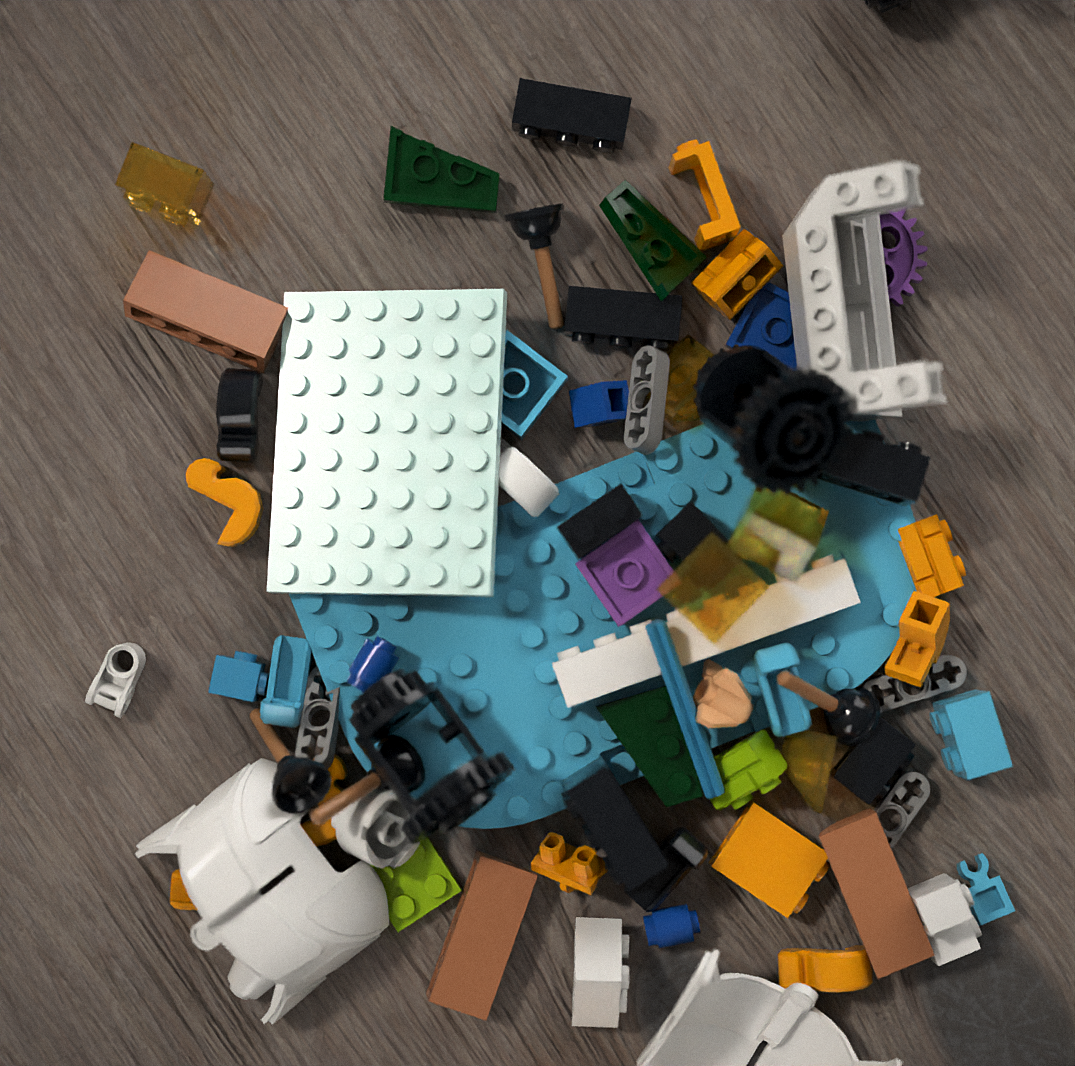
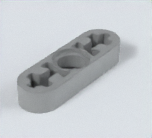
(645, 424)
(942, 684)
(327, 733)
(915, 802)

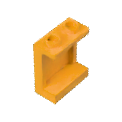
(724, 222)
(770, 860)

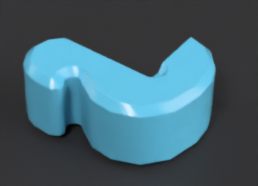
(287, 682)
(785, 709)

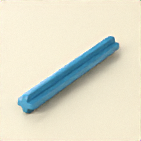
(685, 708)

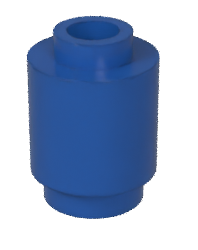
(372, 663)
(671, 926)

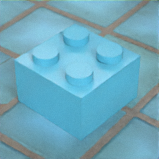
(528, 386)
(970, 734)

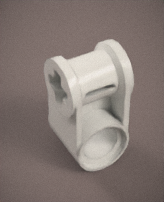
(113, 685)

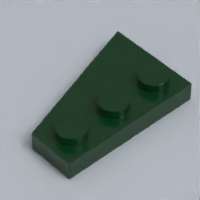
(435, 178)
(651, 239)
(655, 742)

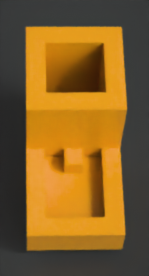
(921, 638)

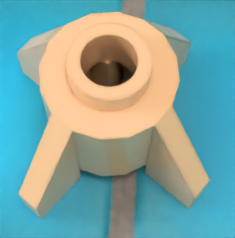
(721, 698)

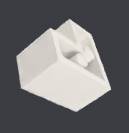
(946, 917)
(599, 977)

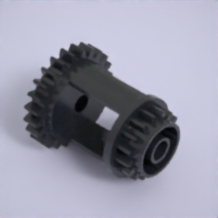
(773, 417)
(459, 794)

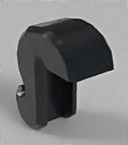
(238, 414)
(682, 853)

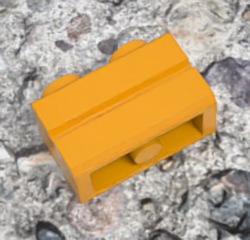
(737, 274)
(930, 557)

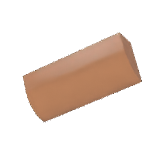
(205, 311)
(875, 893)
(481, 935)

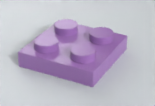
(625, 572)

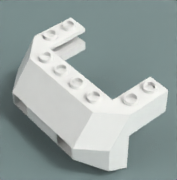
(843, 291)

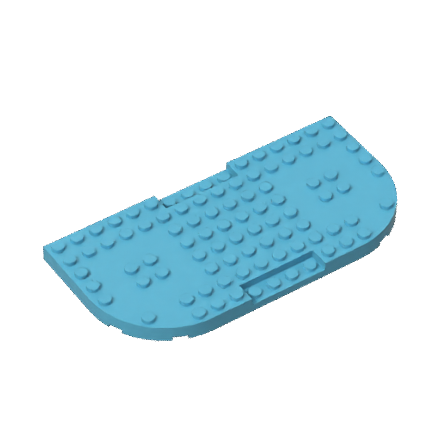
(499, 650)

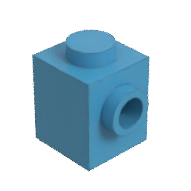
(239, 677)

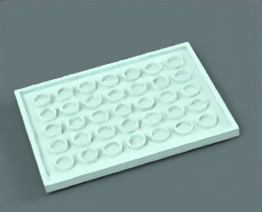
(388, 443)

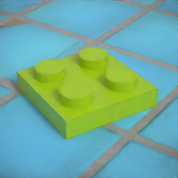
(417, 885)

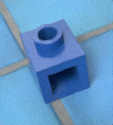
(592, 403)

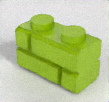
(746, 768)

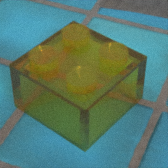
(164, 184)
(778, 531)
(711, 588)

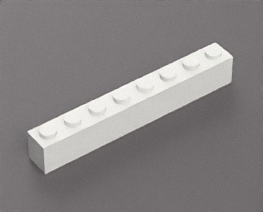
(631, 659)

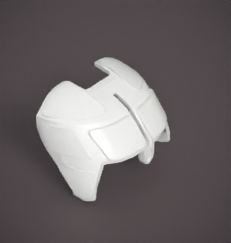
(301, 925)
(730, 1014)

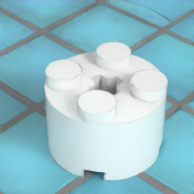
(373, 830)

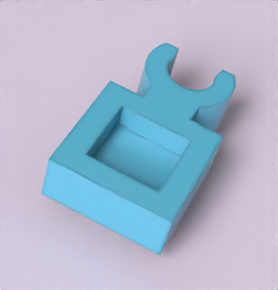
(989, 895)

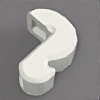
(524, 481)

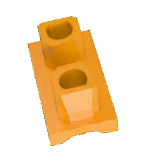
(569, 865)

